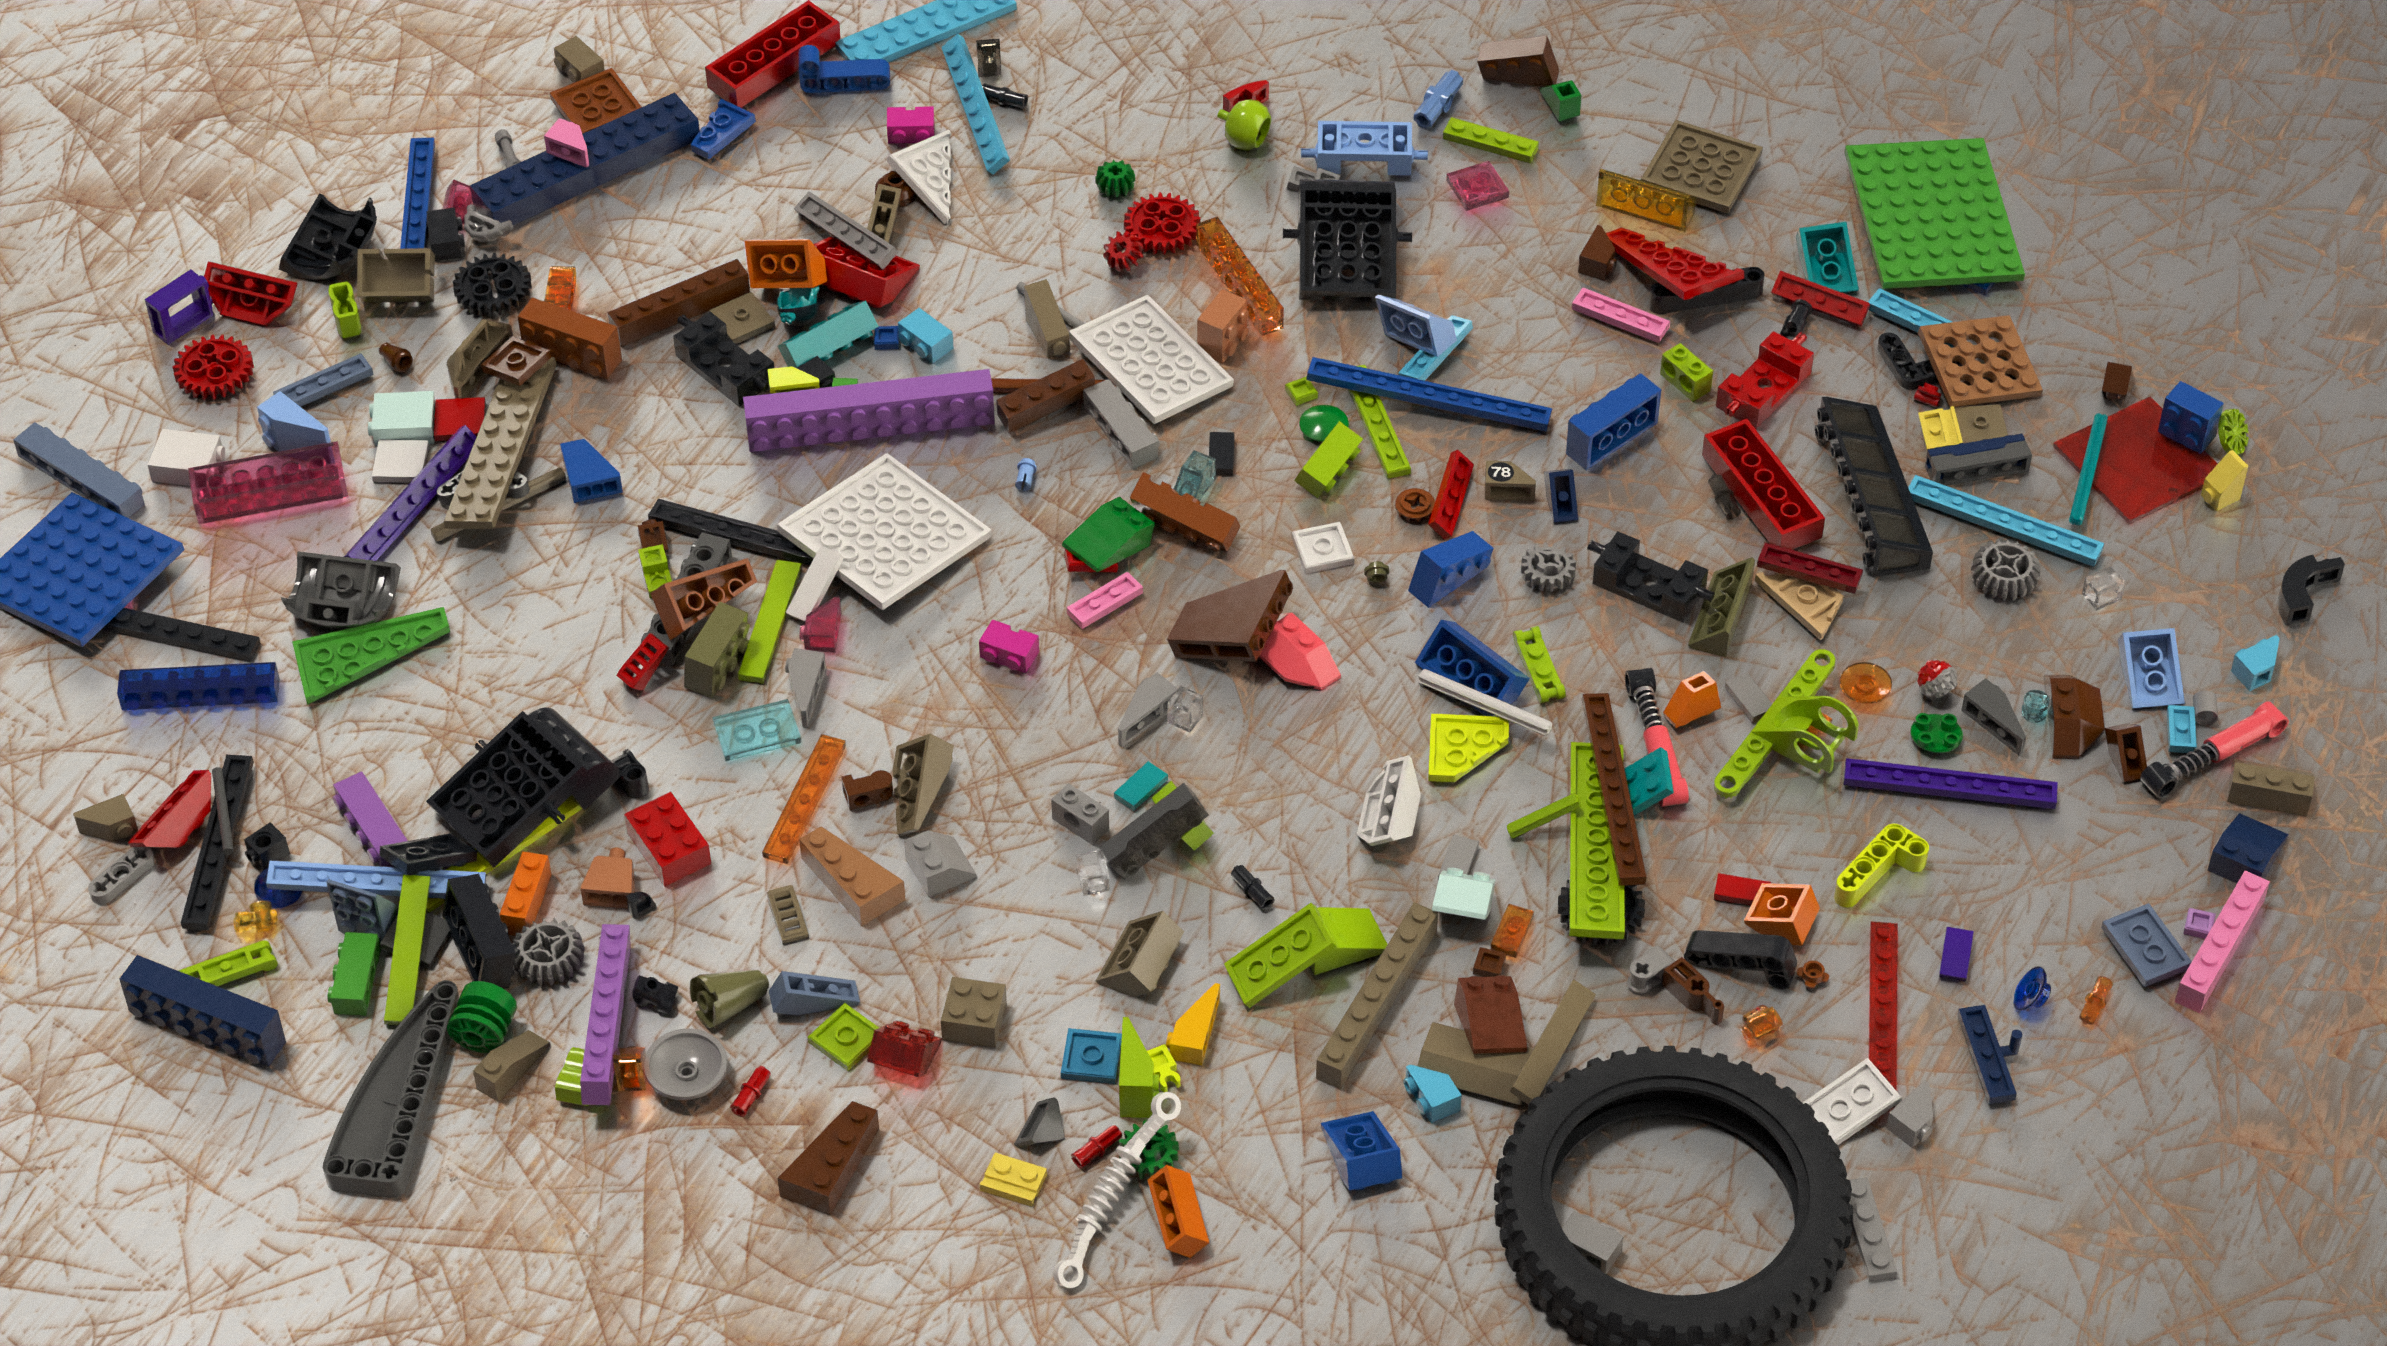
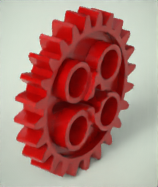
(1162, 222)
(213, 367)

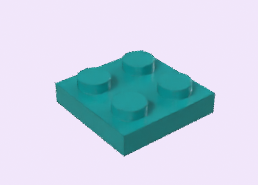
(1649, 780)

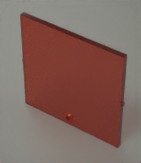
(2137, 464)

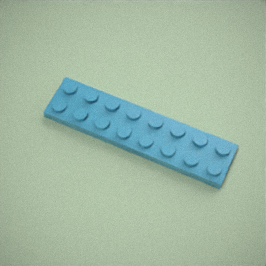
(920, 28)

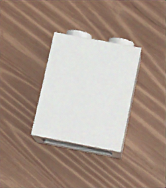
(182, 450)

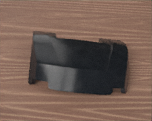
(328, 240)

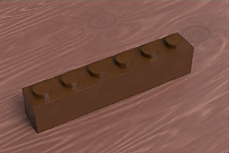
(687, 297)

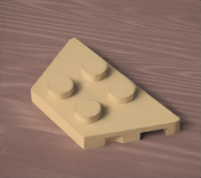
(1807, 601)

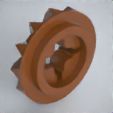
(1411, 496)

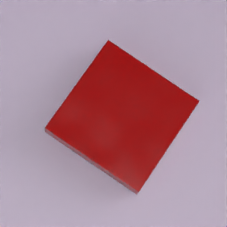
(454, 413)

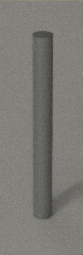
(222, 809)

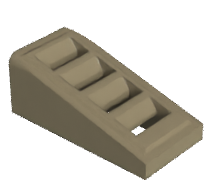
(781, 899)

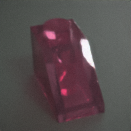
(822, 627)

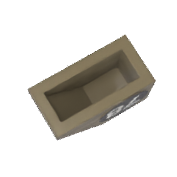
(1508, 482)

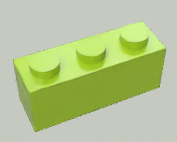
(1329, 460)

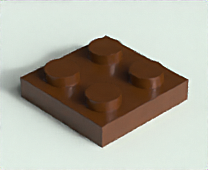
(516, 361)

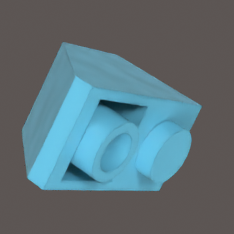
(2256, 664)
(1433, 1092)

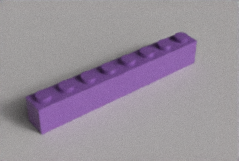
(605, 1014)

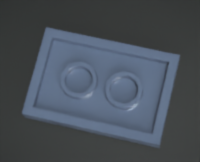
(2146, 945)

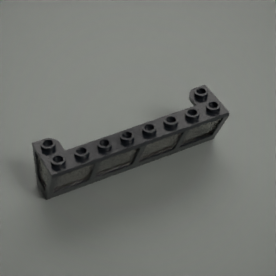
(1876, 487)

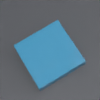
(1091, 1056)

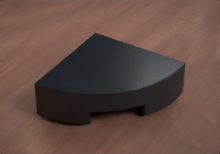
(639, 903)

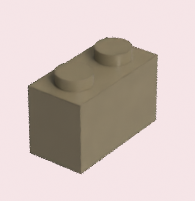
(577, 59)

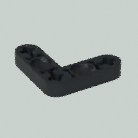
(1916, 372)

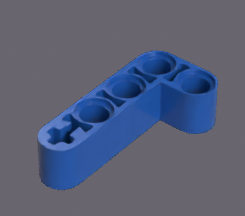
(840, 75)

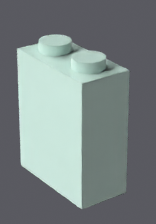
(402, 416)

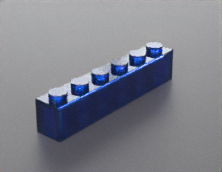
(198, 686)

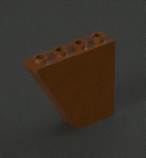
(1231, 621)

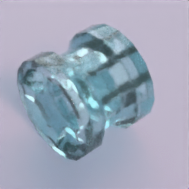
(2035, 706)

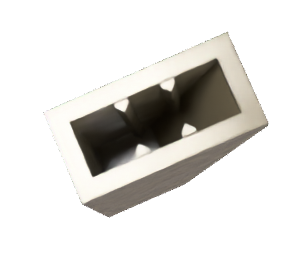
(1046, 319)

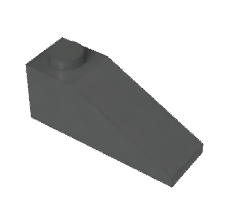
(1993, 712)

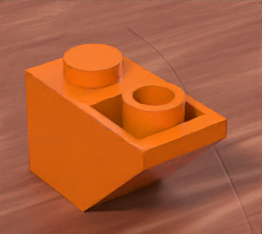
(1692, 700)

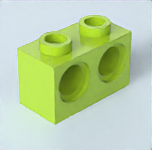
(1686, 372)

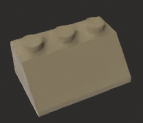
(2270, 787)
(1141, 955)

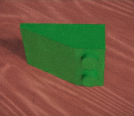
(1110, 535)

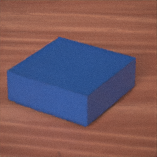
(886, 337)

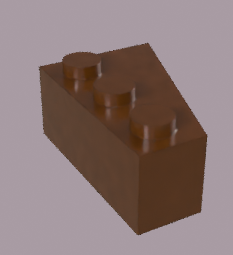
(1519, 61)

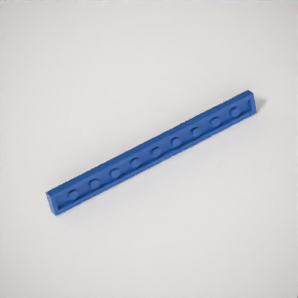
(1429, 394)

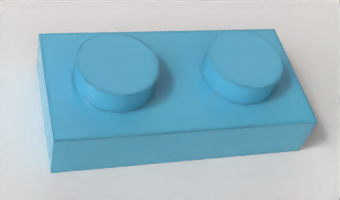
(2181, 728)

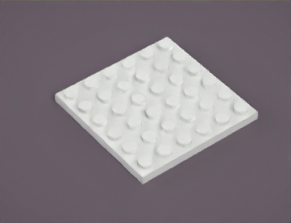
(887, 528)

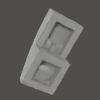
(1299, 173)

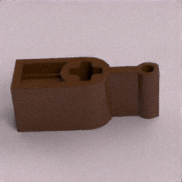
(1692, 990)

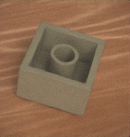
(973, 1012)

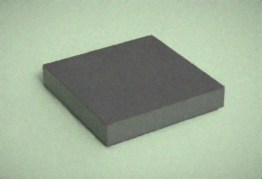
(435, 936)

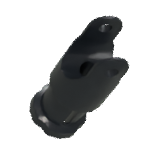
(1796, 320)

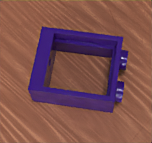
(194, 314)

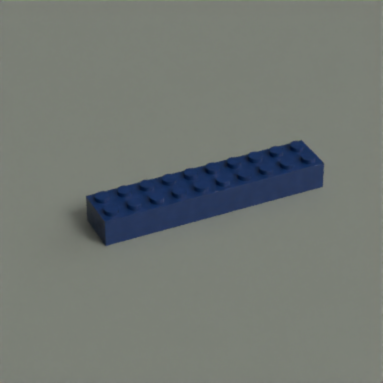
(611, 150)

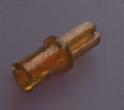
(2095, 1000)

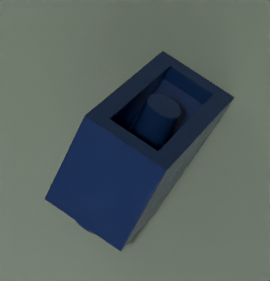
(1561, 494)

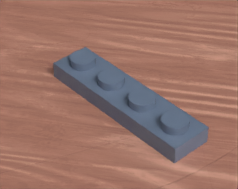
(328, 380)

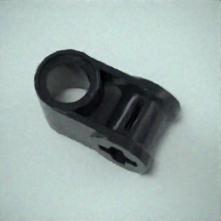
(634, 776)

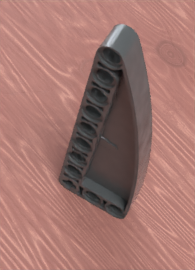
(381, 1106)

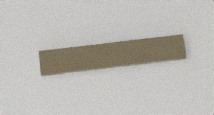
(1552, 1042)

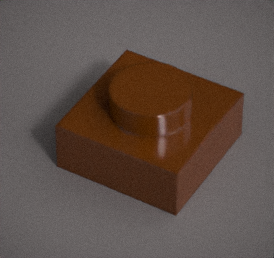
(1489, 963)

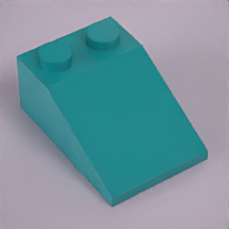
(1827, 256)

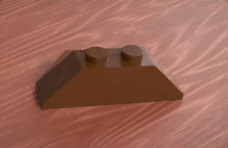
(2073, 715)

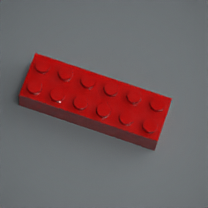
(771, 54)
(1763, 485)

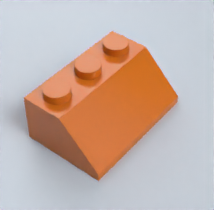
(784, 264)

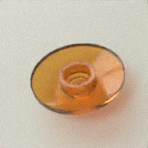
(1865, 683)

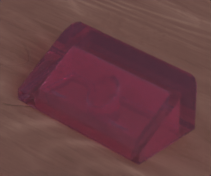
(458, 196)

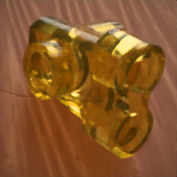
(260, 917)

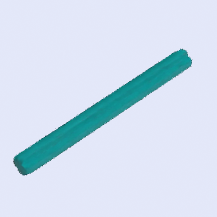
(2088, 469)

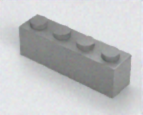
(1121, 423)

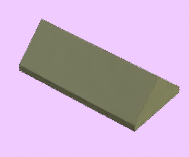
(1720, 618)

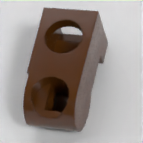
(867, 790)

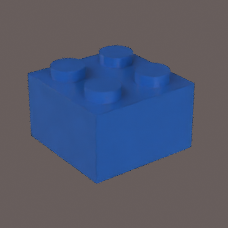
(2190, 417)

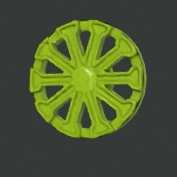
(2233, 431)

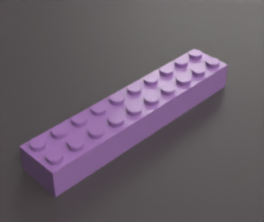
(869, 410)

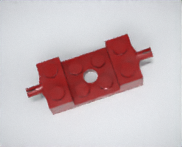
(1780, 365)

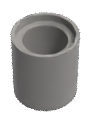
(2205, 707)

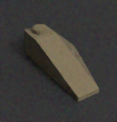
(919, 771)

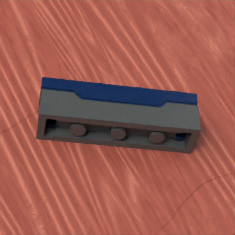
(1978, 460)

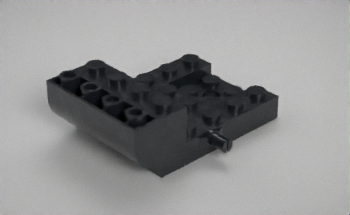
(1346, 228)
(522, 782)

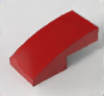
(1255, 91)

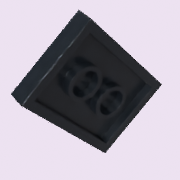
(428, 854)

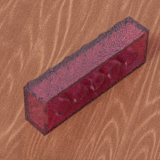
(267, 482)

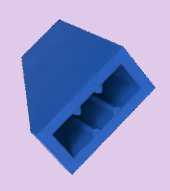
(588, 472)

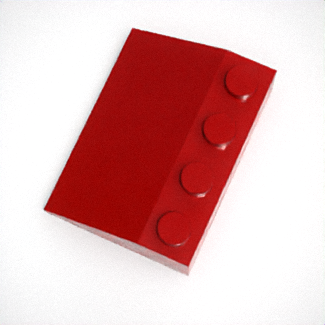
(861, 278)

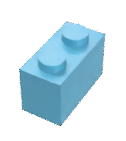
(925, 335)

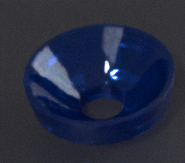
(278, 898)

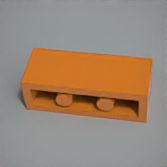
(526, 892)
(1178, 1211)

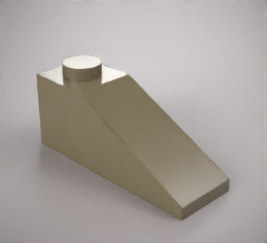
(884, 211)
(508, 1063)

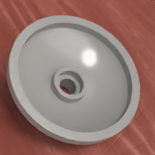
(681, 1054)

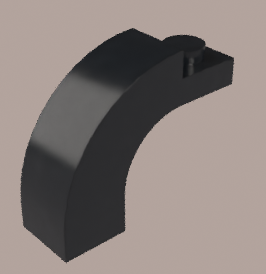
(2293, 599)

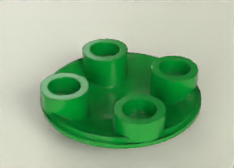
(1320, 420)
(1936, 732)

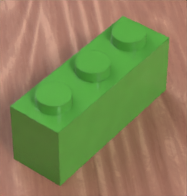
(354, 973)

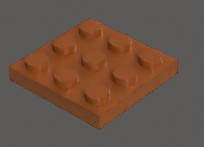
(594, 100)

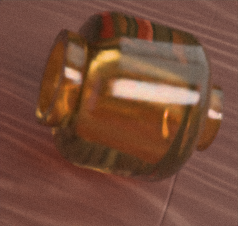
(1761, 1025)

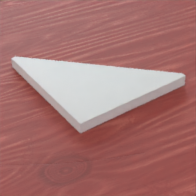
(927, 171)

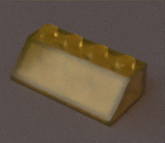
(1645, 200)

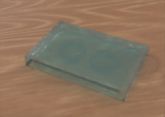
(756, 730)

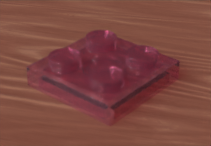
(1477, 185)

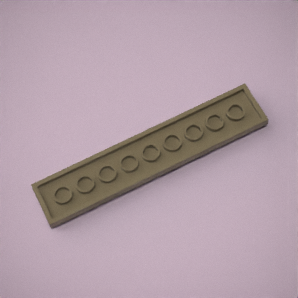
(498, 451)

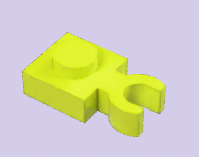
(1164, 1067)

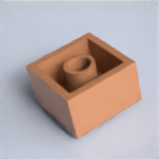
(1223, 325)

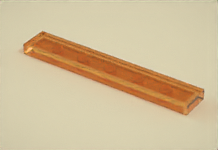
(804, 799)

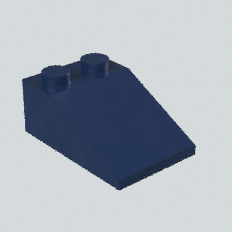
(2246, 847)

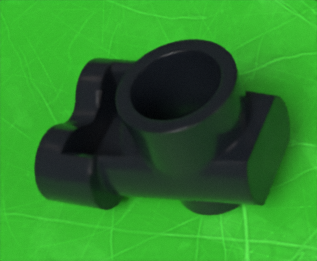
(651, 991)

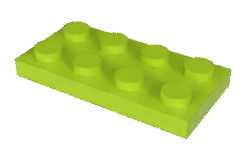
(1280, 955)

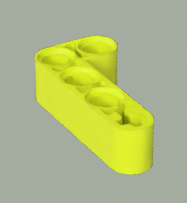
(1890, 846)

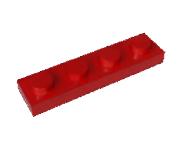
(1821, 298)
(1451, 494)

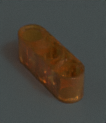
(561, 286)

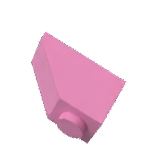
(567, 142)

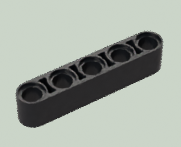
(1751, 287)

